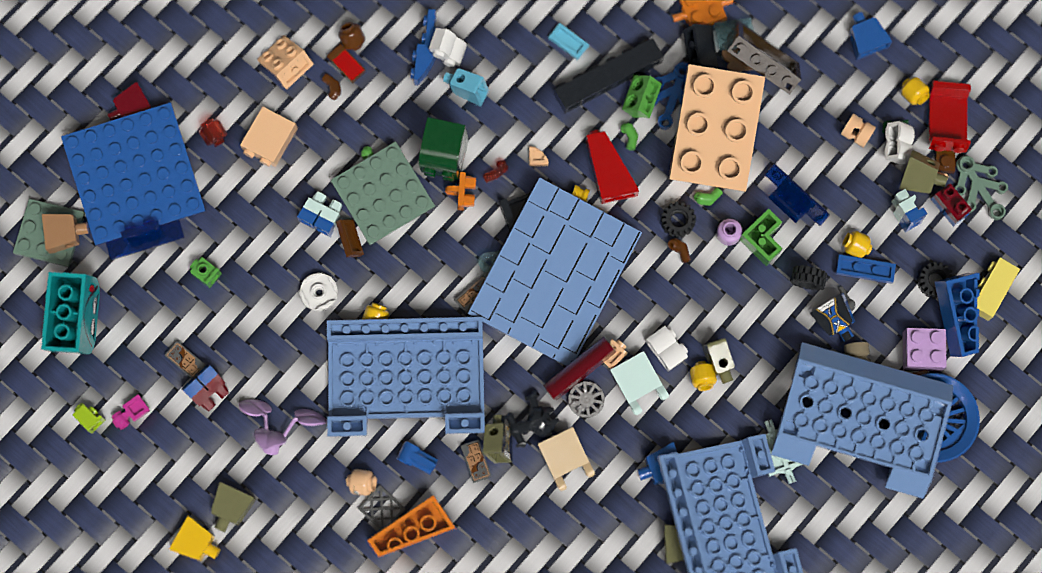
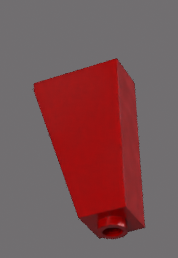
(610, 173)

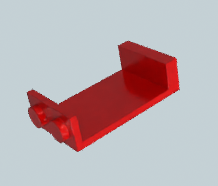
(948, 116)

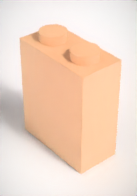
(268, 137)

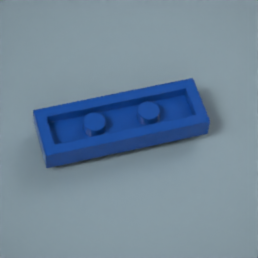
(865, 269)

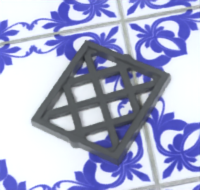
(391, 508)

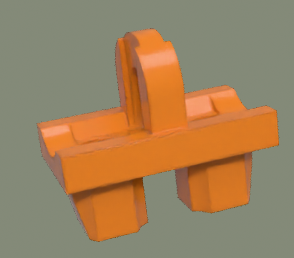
(465, 182)

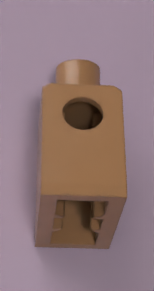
(62, 231)

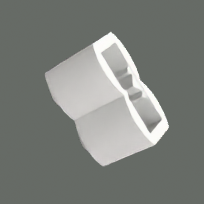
(447, 47)
(899, 142)
(666, 348)

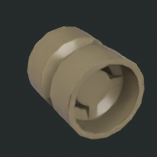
(857, 350)

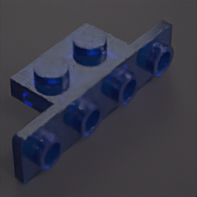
(793, 198)
(144, 237)

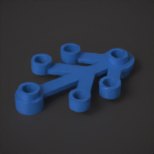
(674, 93)

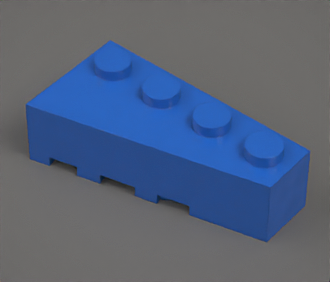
(959, 312)

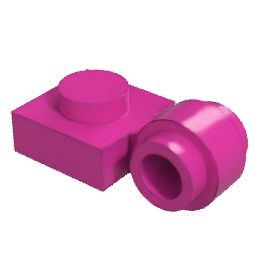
(134, 408)

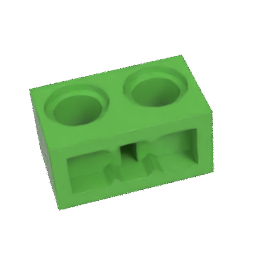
(641, 96)

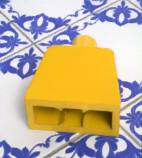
(194, 541)

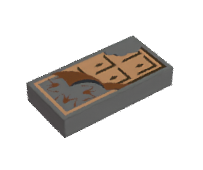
(468, 297)
(184, 360)
(476, 461)

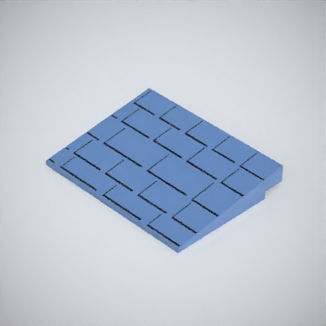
(555, 273)

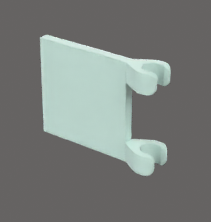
(637, 379)

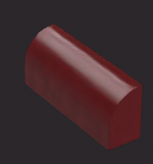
(579, 368)

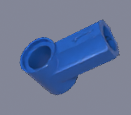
(413, 456)

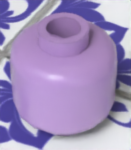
(729, 232)

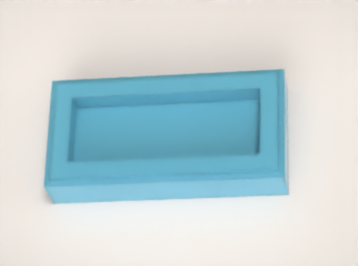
(568, 41)

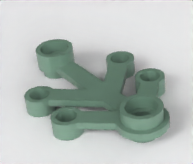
(979, 184)

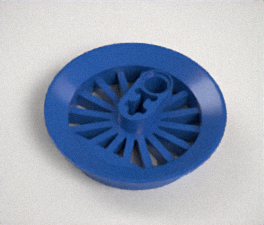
(964, 436)

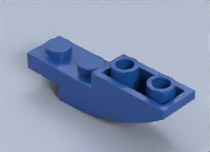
(423, 56)

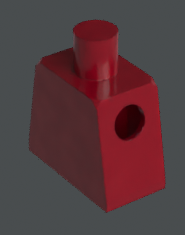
(129, 102)

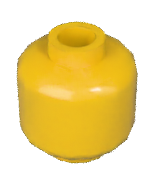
(915, 91)
(857, 244)
(375, 311)
(703, 376)

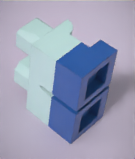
(907, 212)
(319, 216)

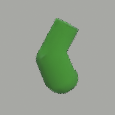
(630, 131)

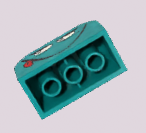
(70, 313)

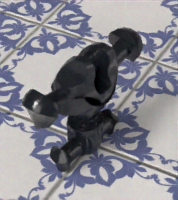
(537, 422)

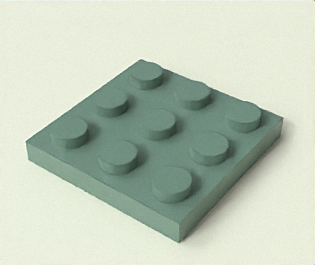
(31, 240)

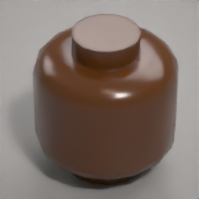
(351, 36)

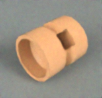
(863, 135)

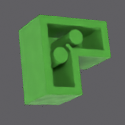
(759, 240)

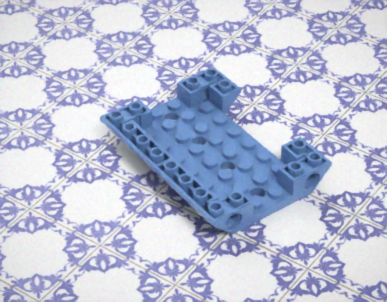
(870, 394)

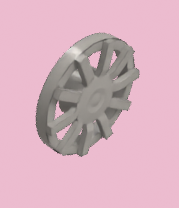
(586, 399)

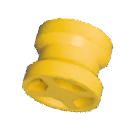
(581, 193)

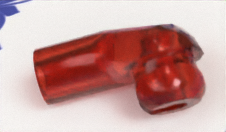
(496, 173)

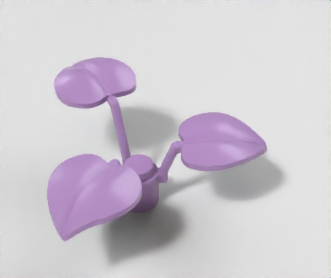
(269, 440)

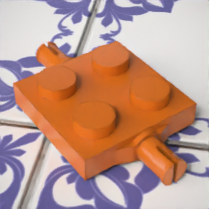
(702, 11)

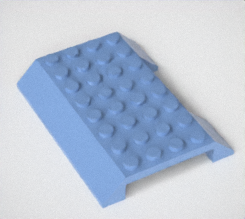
(405, 373)
(720, 510)

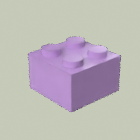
(924, 349)

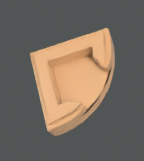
(537, 157)

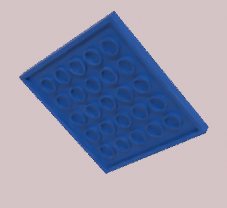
(133, 172)

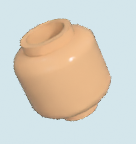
(361, 482)

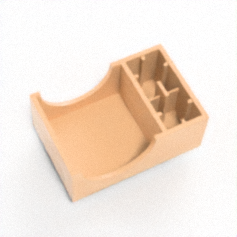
(716, 128)

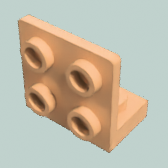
(285, 61)

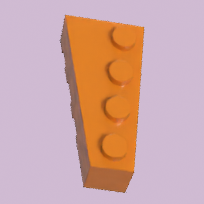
(417, 525)

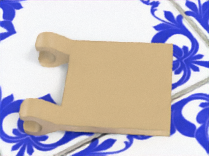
(563, 454)

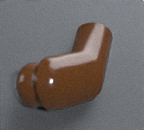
(334, 86)
(681, 248)

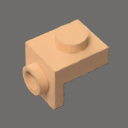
(620, 353)

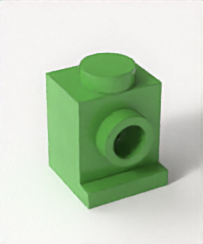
(207, 278)

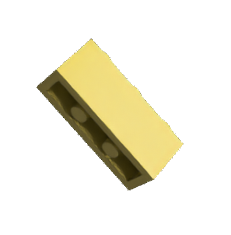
(995, 287)

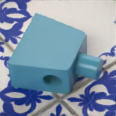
(467, 86)

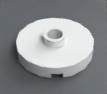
(318, 282)

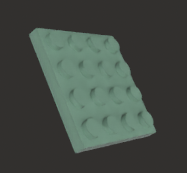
(382, 193)

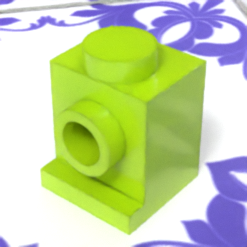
(88, 417)

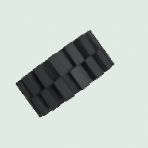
(682, 209)
(924, 275)
(808, 277)

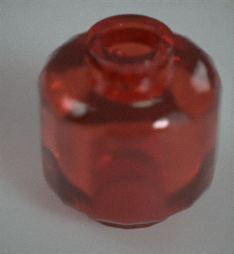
(213, 132)

